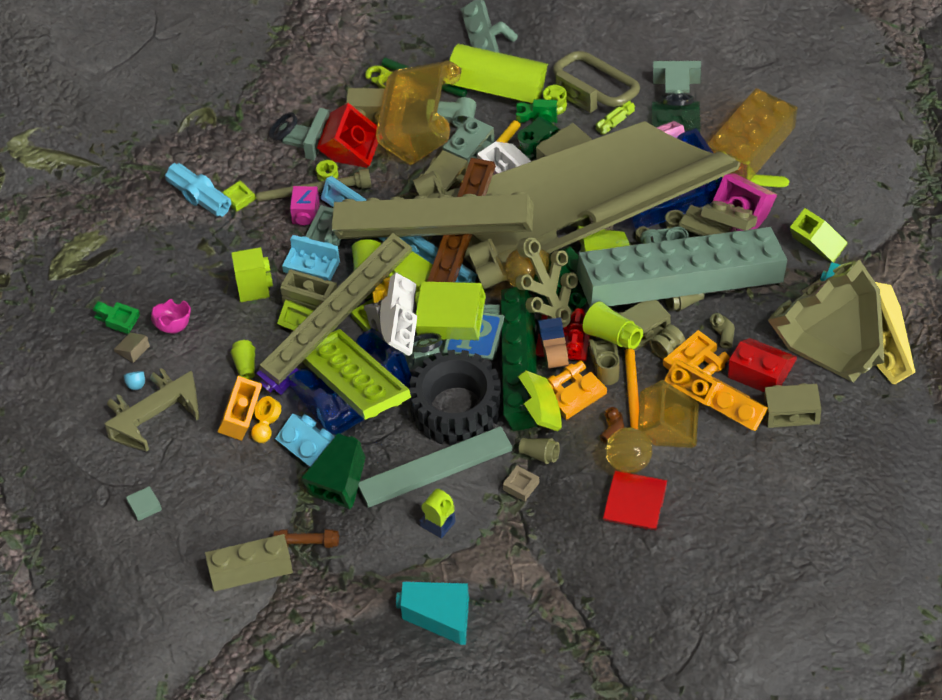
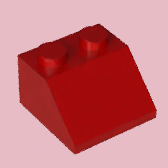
(349, 137)
(759, 364)

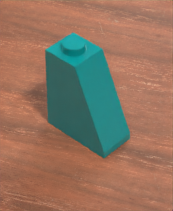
(436, 607)

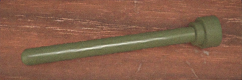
(360, 179)

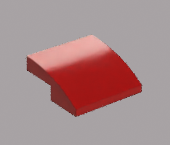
(635, 500)

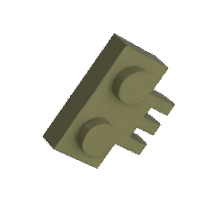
(729, 215)

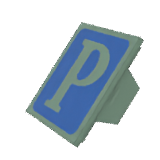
(487, 342)

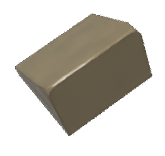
(132, 346)

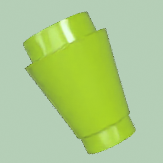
(244, 358)

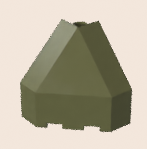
(836, 322)

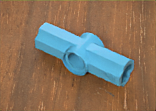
(198, 189)

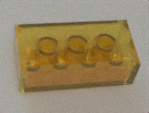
(755, 131)

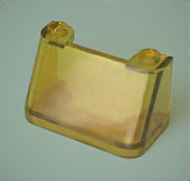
(409, 110)

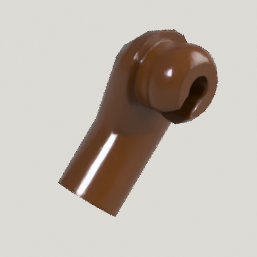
(614, 423)

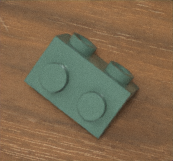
(322, 227)

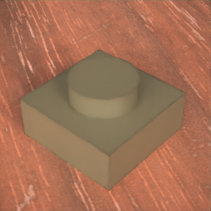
(521, 483)

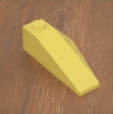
(897, 354)

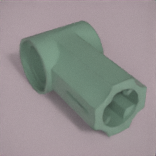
(457, 111)

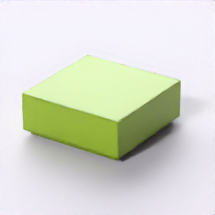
(239, 195)

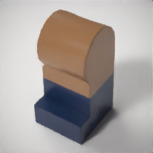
(553, 342)

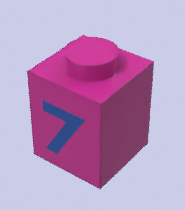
(304, 204)

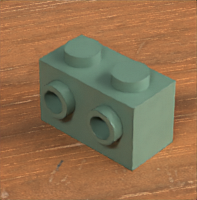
(470, 139)

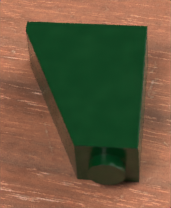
(337, 472)

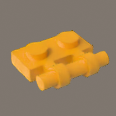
(695, 351)
(580, 393)

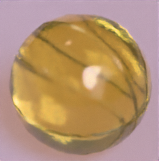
(629, 450)

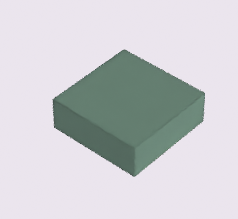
(143, 503)

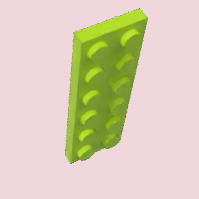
(356, 375)

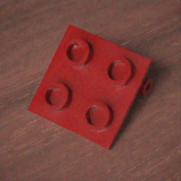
(574, 335)

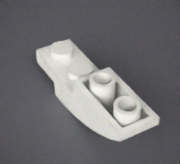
(396, 314)

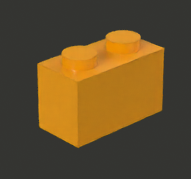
(239, 408)

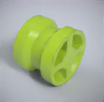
(557, 93)

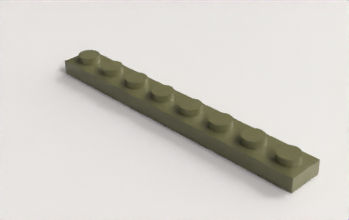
(335, 308)

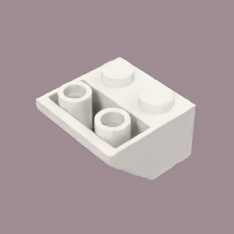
(504, 156)

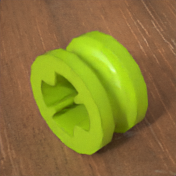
(326, 165)

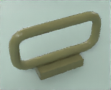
(584, 94)

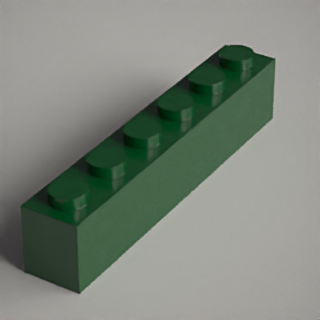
(518, 355)

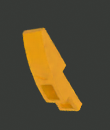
(716, 394)

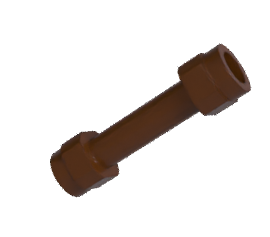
(329, 538)

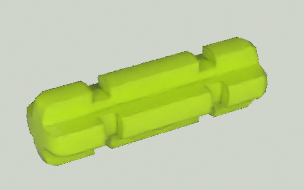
(614, 117)

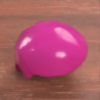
(171, 316)

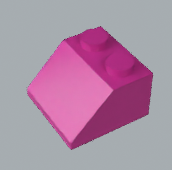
(747, 195)

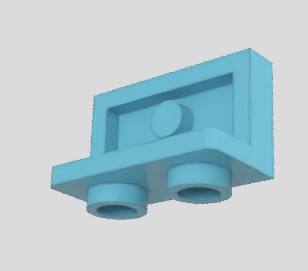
(312, 257)
(304, 438)

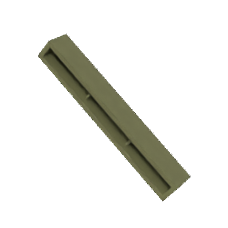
(433, 216)

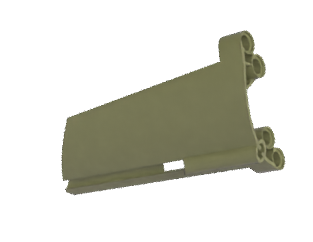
(598, 179)

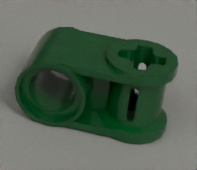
(534, 134)

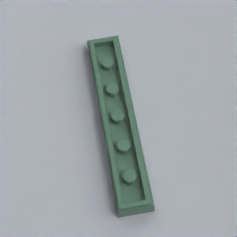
(434, 466)

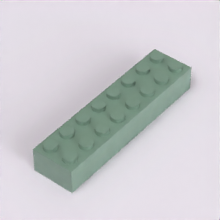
(681, 267)

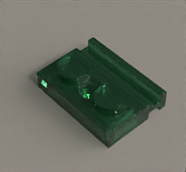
(684, 114)

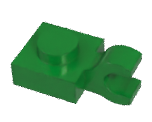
(539, 108)
(118, 317)

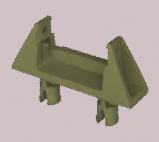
(124, 426)

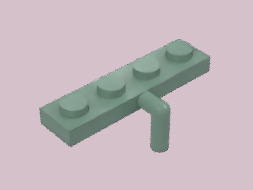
(479, 27)

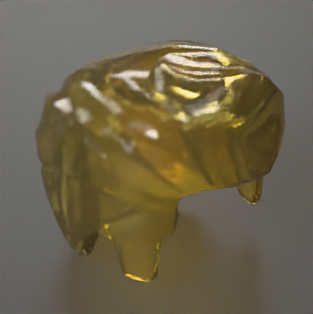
(521, 266)

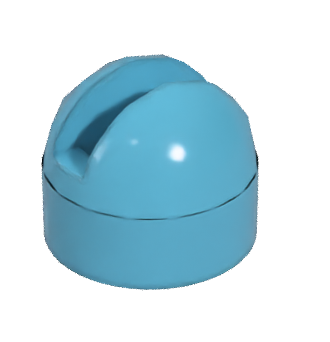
(135, 380)

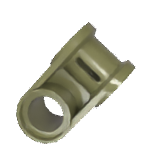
(605, 360)

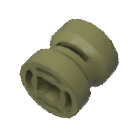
(665, 343)

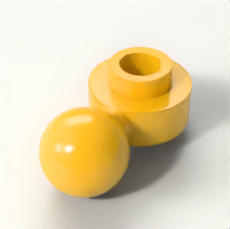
(267, 411)

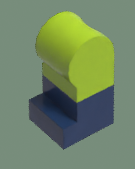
(438, 510)

